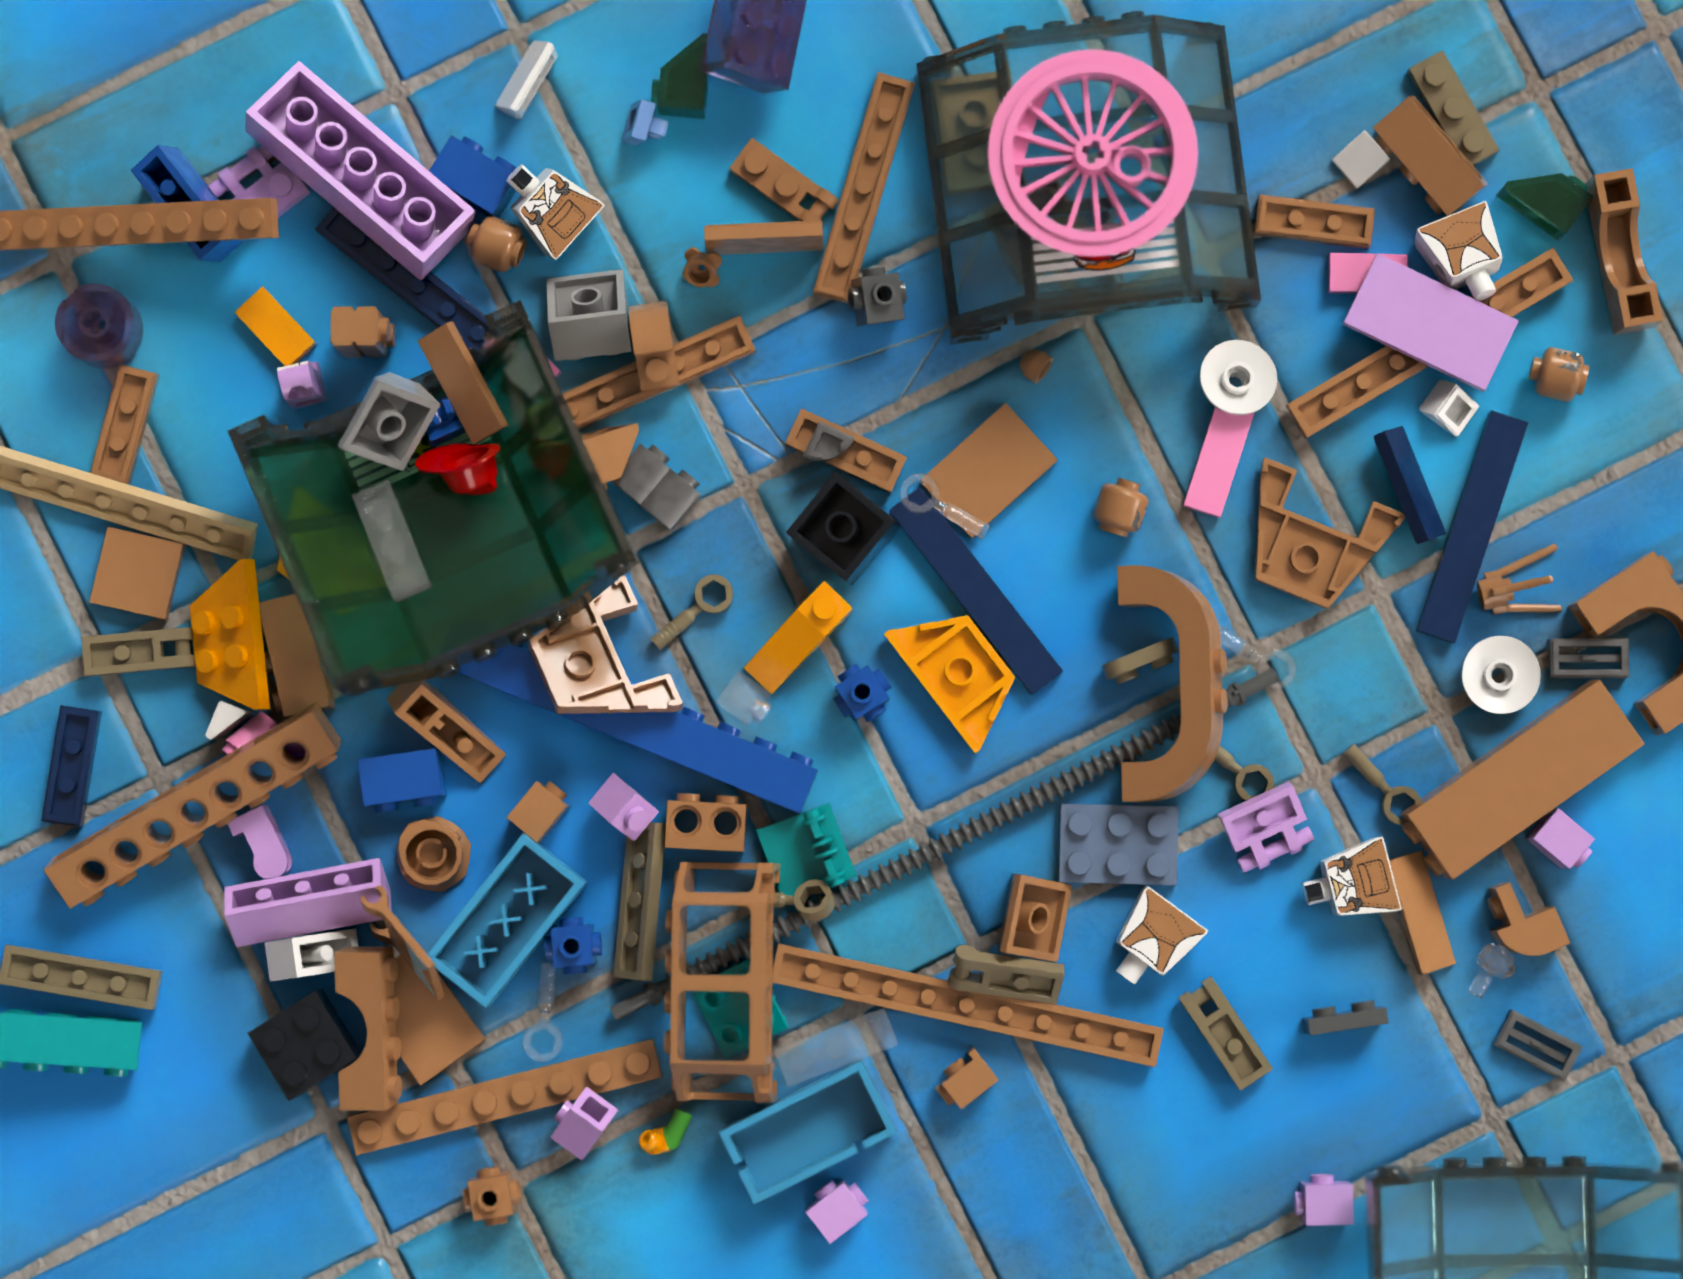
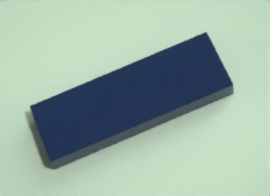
(1409, 484)
(71, 766)

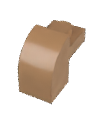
(653, 345)
(1528, 934)

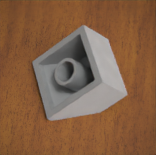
(588, 315)
(390, 421)

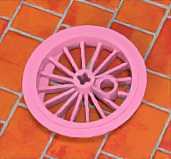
(1013, 133)

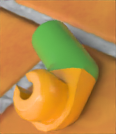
(667, 1137)

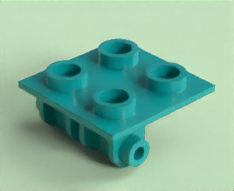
(807, 849)
(730, 1014)

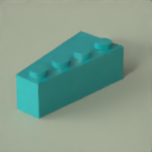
(69, 1042)

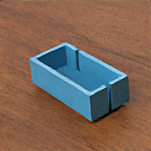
(807, 1131)

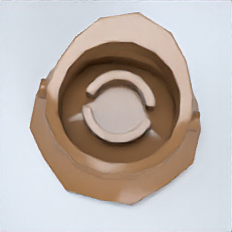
(433, 854)

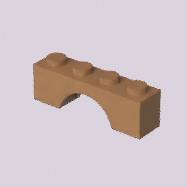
(1614, 220)
(368, 980)

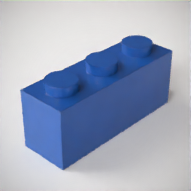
(171, 179)

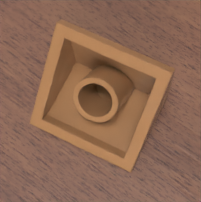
(1034, 917)

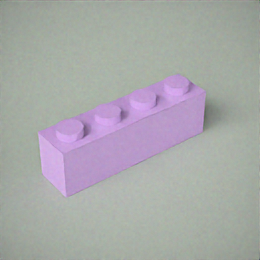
(303, 902)

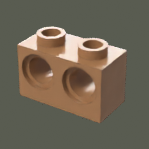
(705, 834)

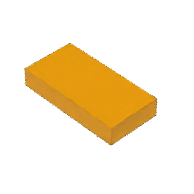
(275, 327)

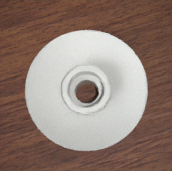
(1248, 364)
(1520, 673)

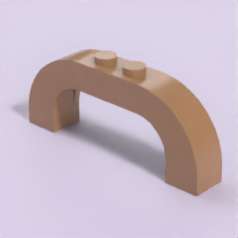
(1200, 683)

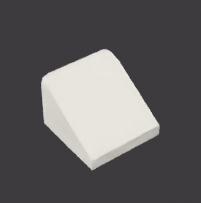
(1361, 159)
(1449, 407)
(225, 720)

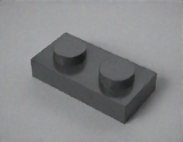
(1361, 1015)

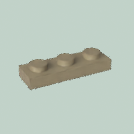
(1452, 107)

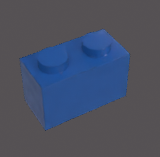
(475, 176)
(402, 778)

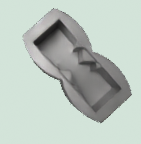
(657, 487)

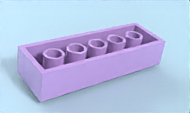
(359, 170)

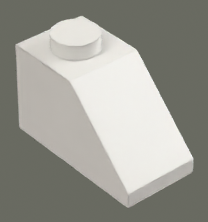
(306, 954)

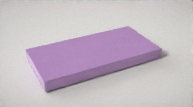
(1430, 322)

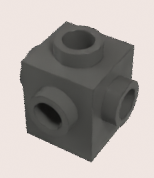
(877, 297)

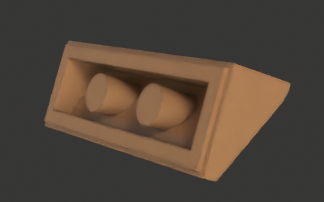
(1421, 914)

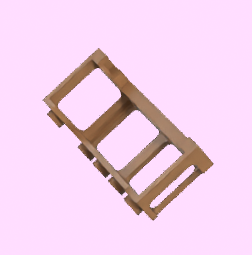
(756, 983)

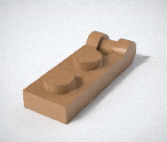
(781, 182)

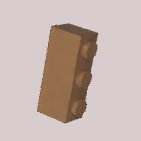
(1429, 156)
(293, 658)

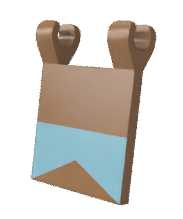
(403, 942)

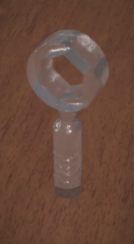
(949, 511)
(1246, 650)
(545, 1005)

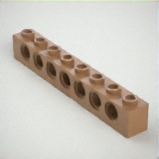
(79, 884)

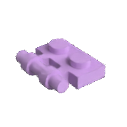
(275, 183)
(1262, 818)

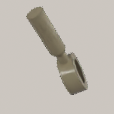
(688, 616)
(1227, 761)
(1377, 780)
(801, 895)

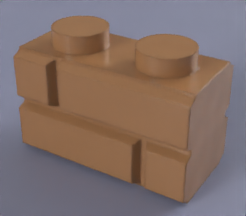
(361, 332)

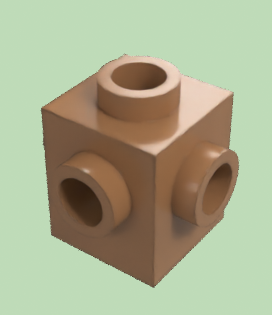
(505, 1188)

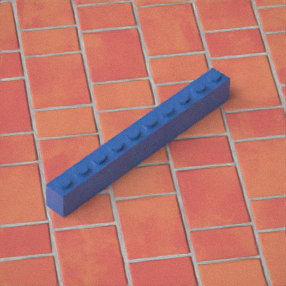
(670, 735)

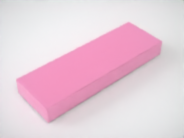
(1217, 462)

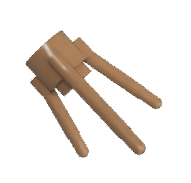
(1496, 592)

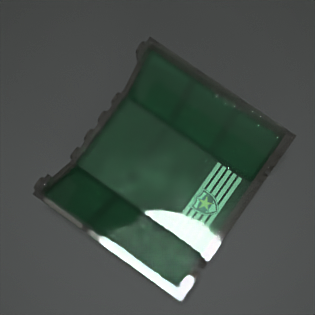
(493, 559)

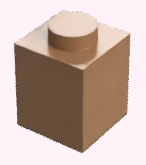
(539, 810)

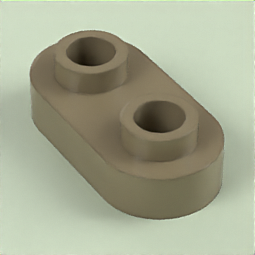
(1125, 667)

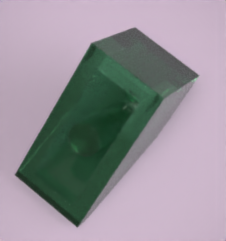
(682, 85)
(1547, 201)

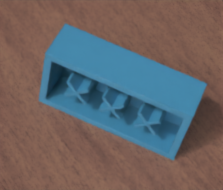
(506, 920)

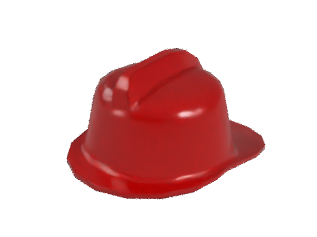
(463, 466)

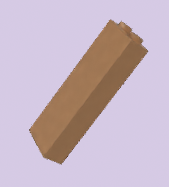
(1520, 780)

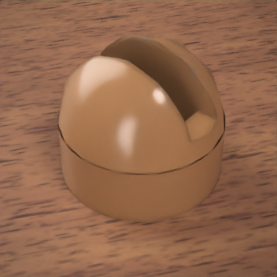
(1035, 365)

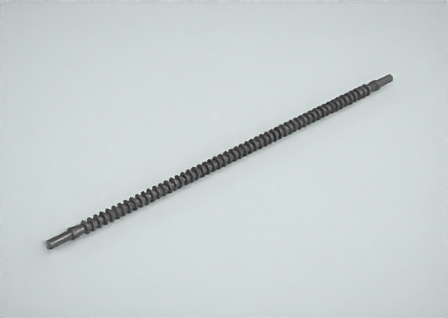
(1236, 695)

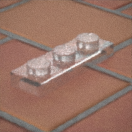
(391, 541)
(836, 1047)

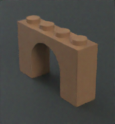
(1637, 587)

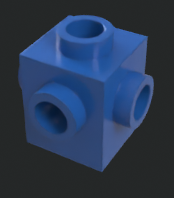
(859, 708)
(589, 945)

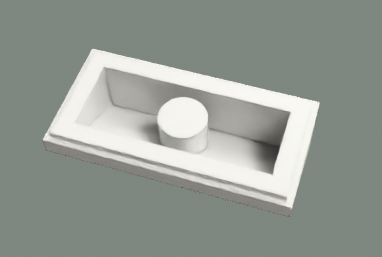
(527, 79)

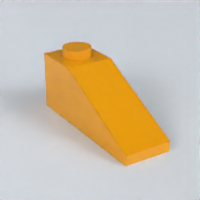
(798, 637)

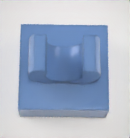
(642, 124)

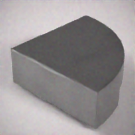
(827, 443)

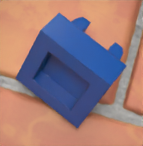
(444, 424)

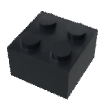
(843, 528)
(305, 1044)

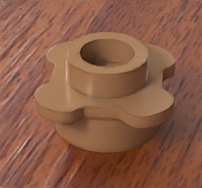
(695, 275)

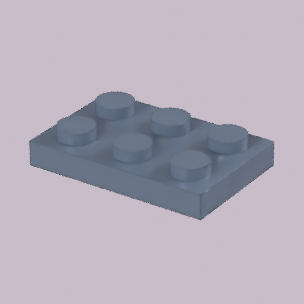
(1118, 844)

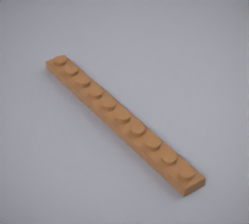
(940, 1001)

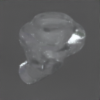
(1493, 962)

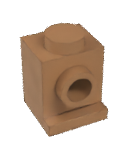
(966, 1080)

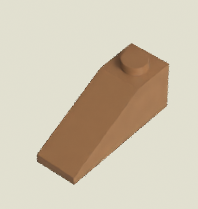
(446, 728)

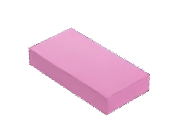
(1348, 270)

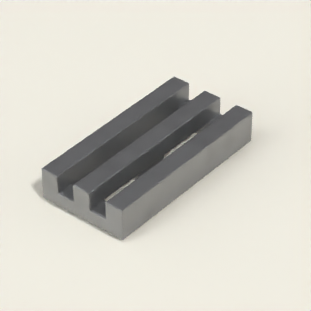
(1555, 658)
(1507, 1029)

